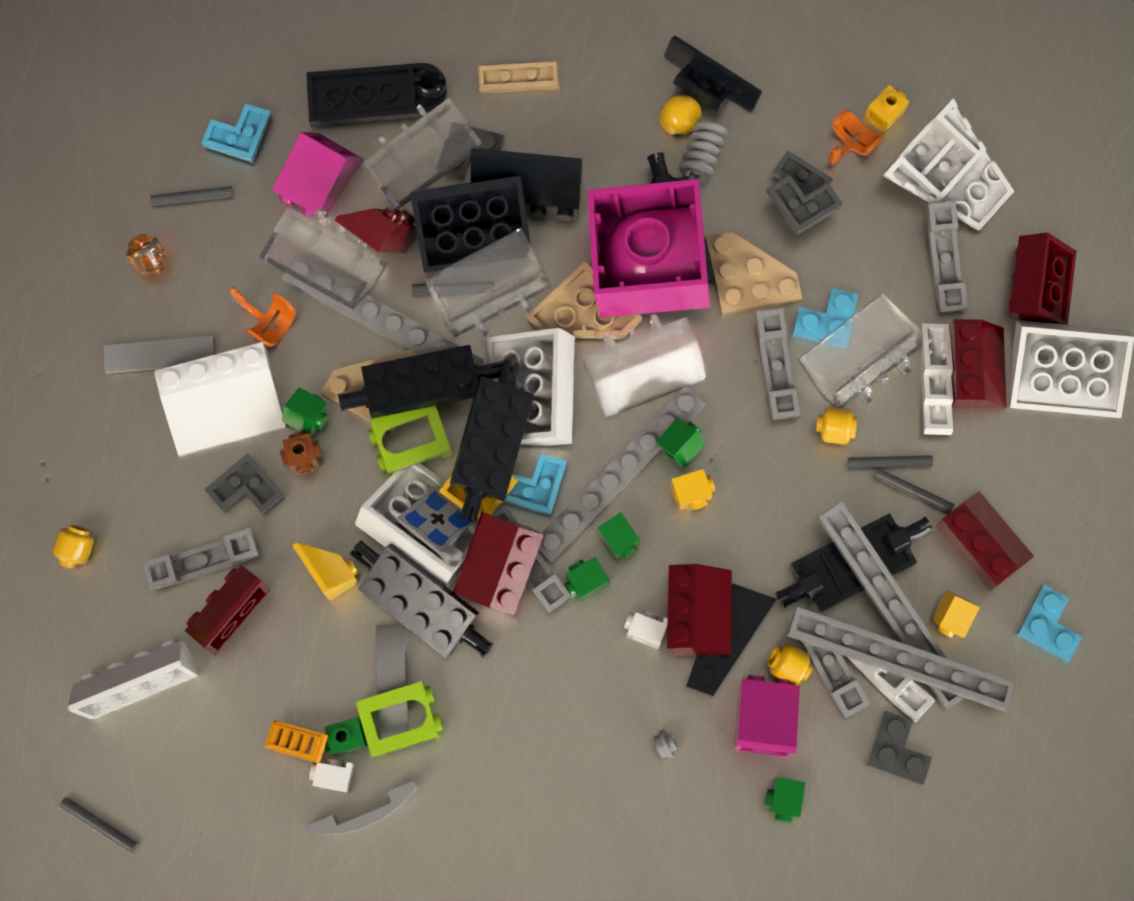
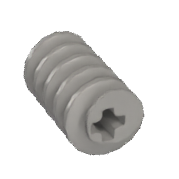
(700, 151)

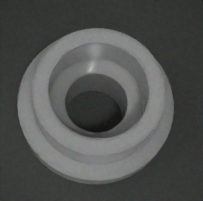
(665, 744)

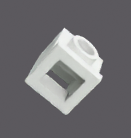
(646, 628)
(332, 775)

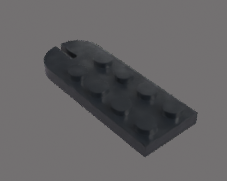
(374, 93)

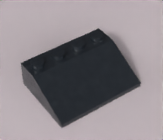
(548, 182)
(466, 218)

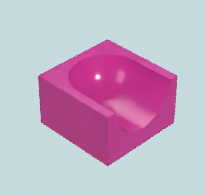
(648, 248)

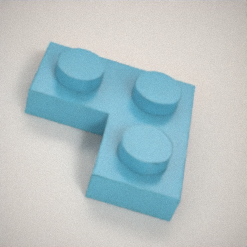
(241, 140)
(817, 325)
(542, 490)
(1041, 625)

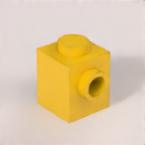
(887, 108)
(692, 490)
(954, 615)

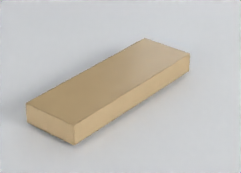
(518, 77)

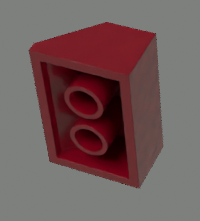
(382, 228)
(1042, 279)
(978, 364)
(984, 540)
(498, 563)
(226, 609)
(699, 610)

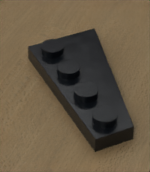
(747, 614)

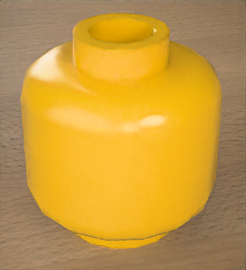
(837, 425)
(73, 546)
(789, 663)

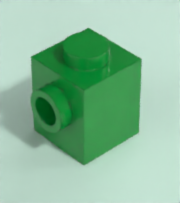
(305, 411)
(681, 442)
(619, 537)
(585, 579)
(345, 737)
(785, 799)

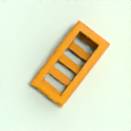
(280, 736)

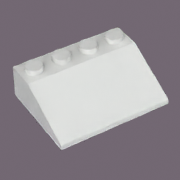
(1070, 368)
(546, 372)
(220, 399)
(395, 496)
(133, 680)

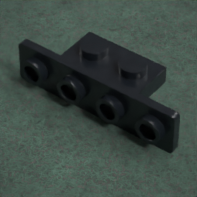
(708, 79)

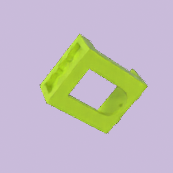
(397, 461)
(427, 731)

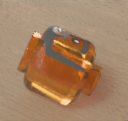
(146, 254)

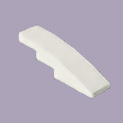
(936, 379)
(898, 689)

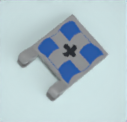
(437, 524)

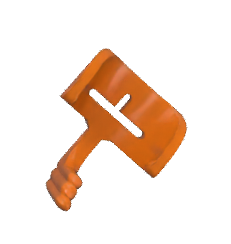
(849, 121)
(283, 320)

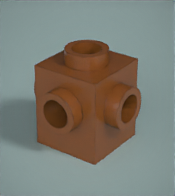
(303, 462)

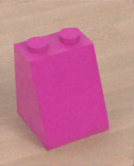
(316, 173)
(767, 717)

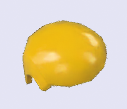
(680, 114)

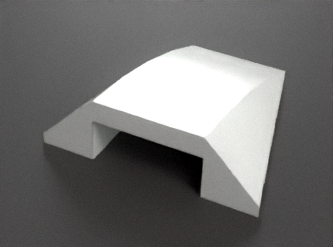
(952, 165)

